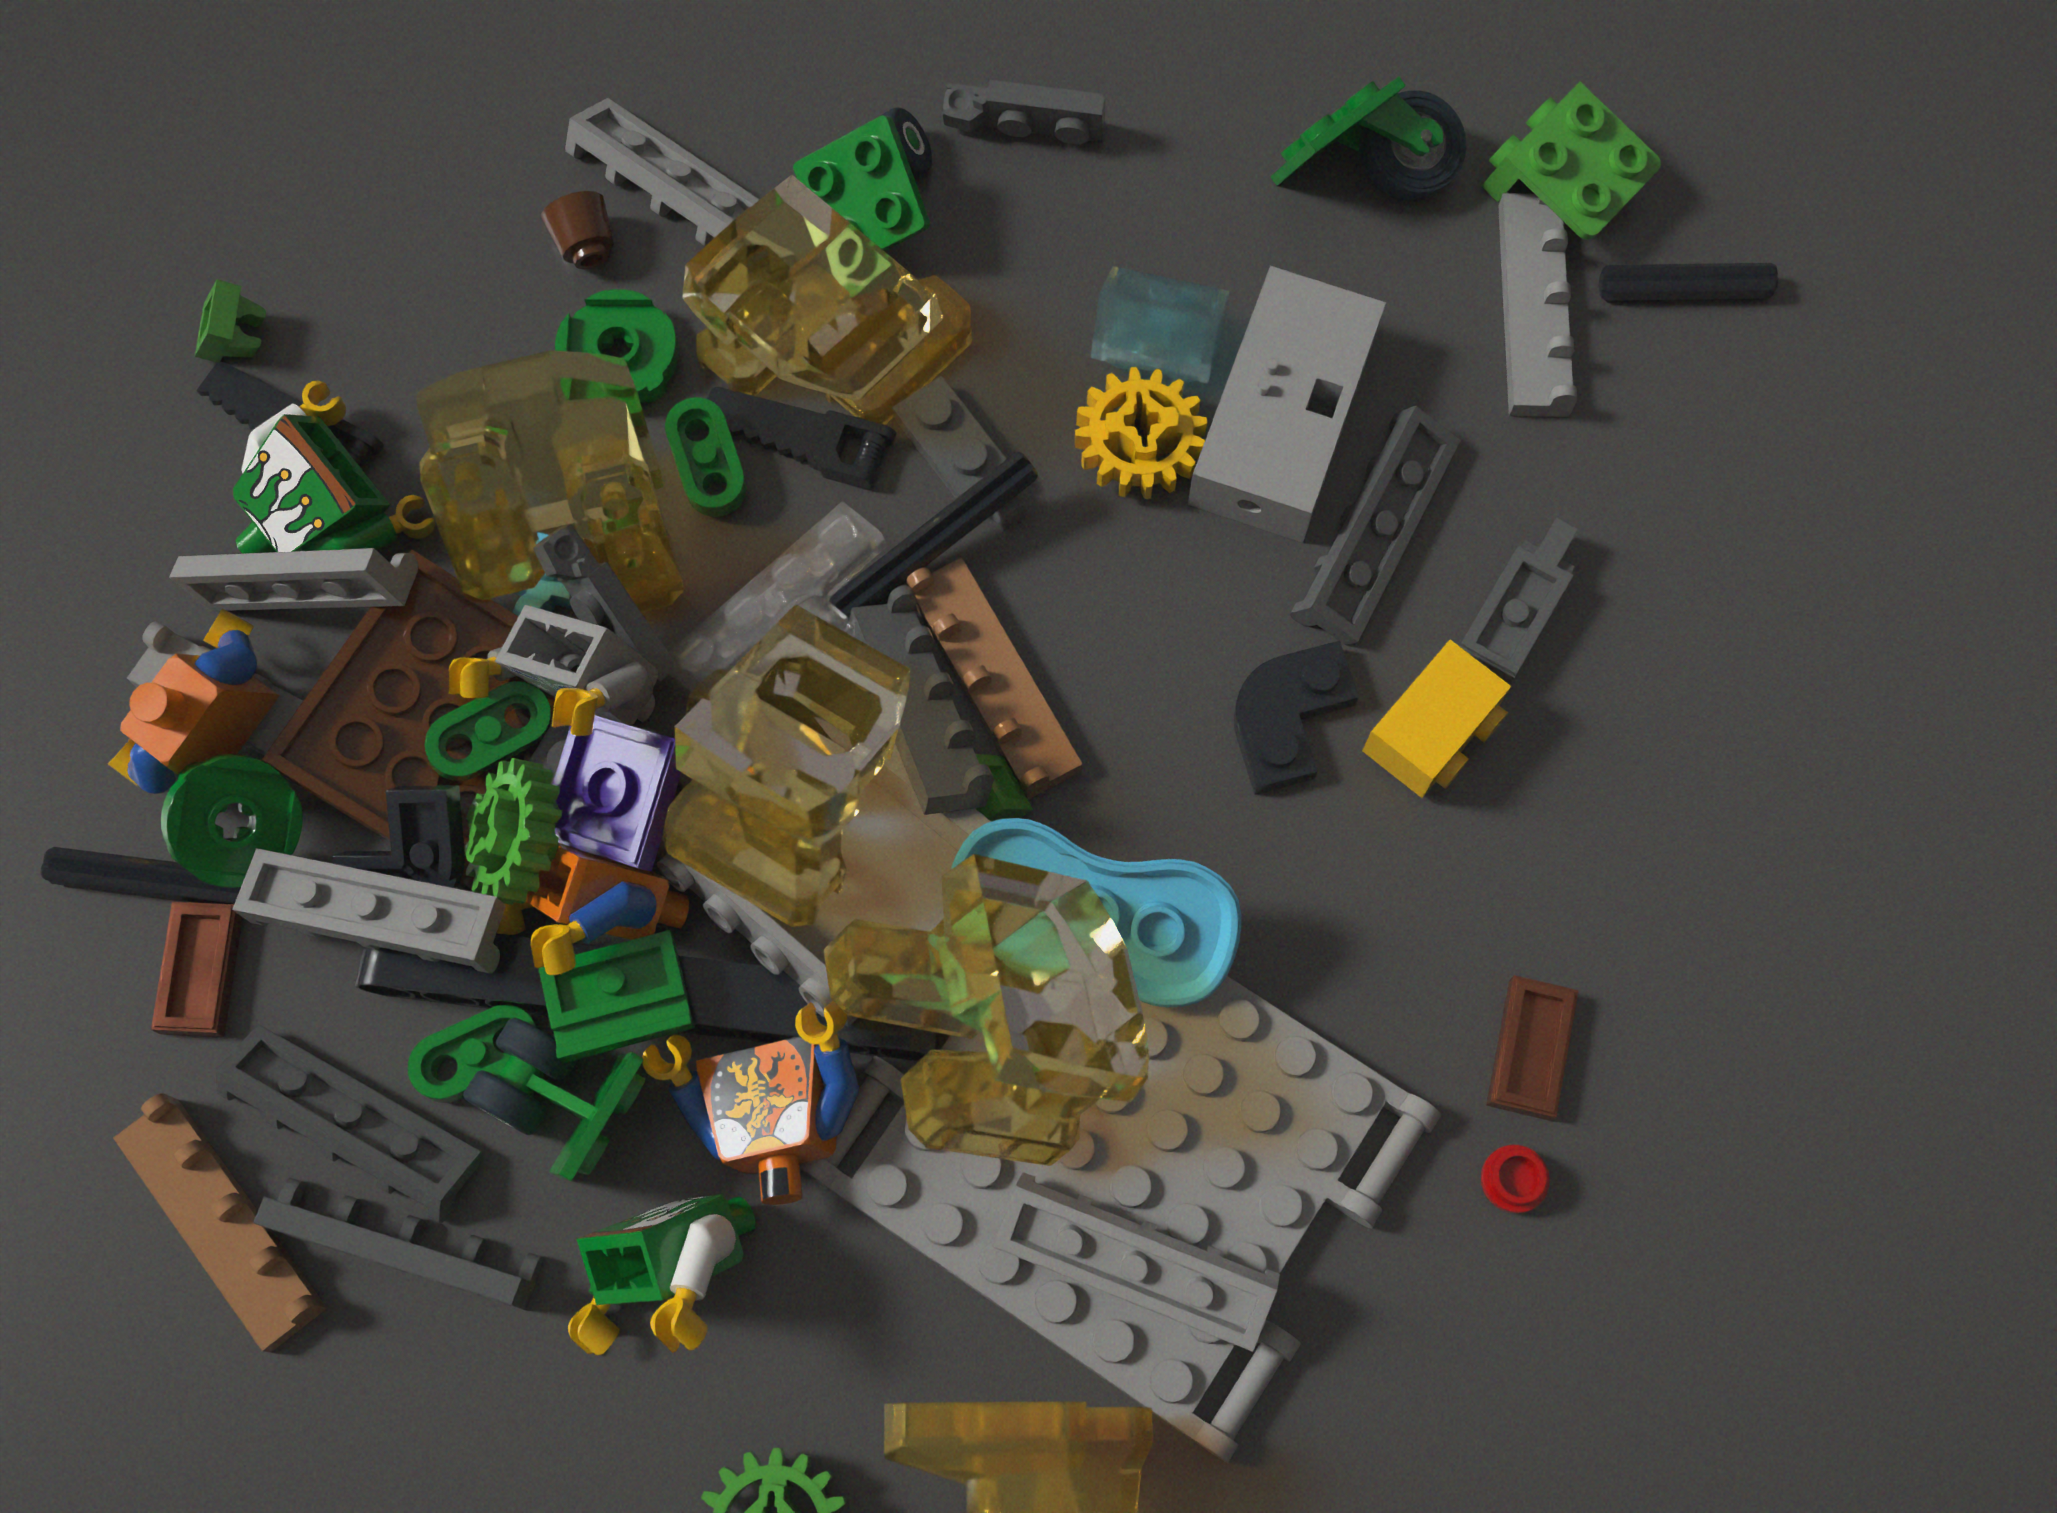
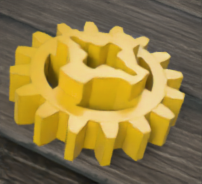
(1115, 441)

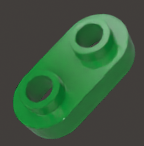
(705, 460)
(485, 728)
(467, 1042)

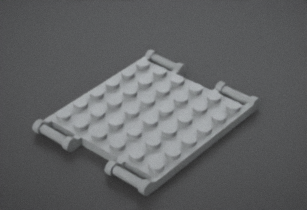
(1217, 1149)

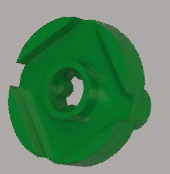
(642, 325)
(208, 789)

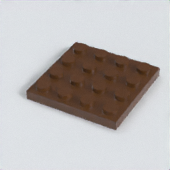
(381, 694)

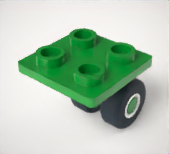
(872, 177)
(512, 1101)

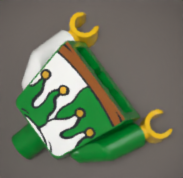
(309, 489)
(659, 1257)

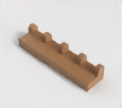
(994, 677)
(218, 1222)

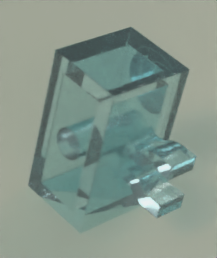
(1159, 324)

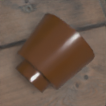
(580, 228)

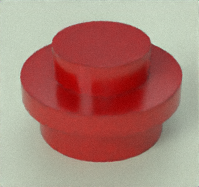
(1515, 1179)

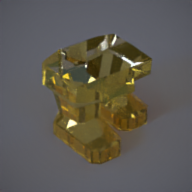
(820, 307)
(539, 450)
(766, 773)
(1033, 971)
(1026, 1452)

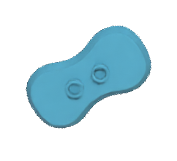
(1170, 912)

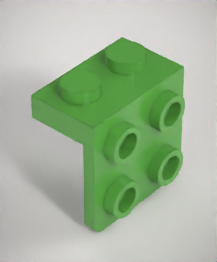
(1575, 161)

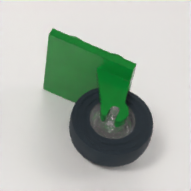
(1405, 140)

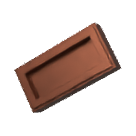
(197, 970)
(1532, 1048)

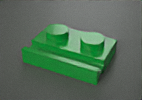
(617, 997)

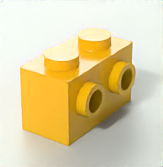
(1436, 720)

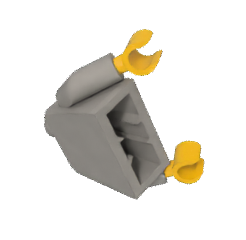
(572, 662)

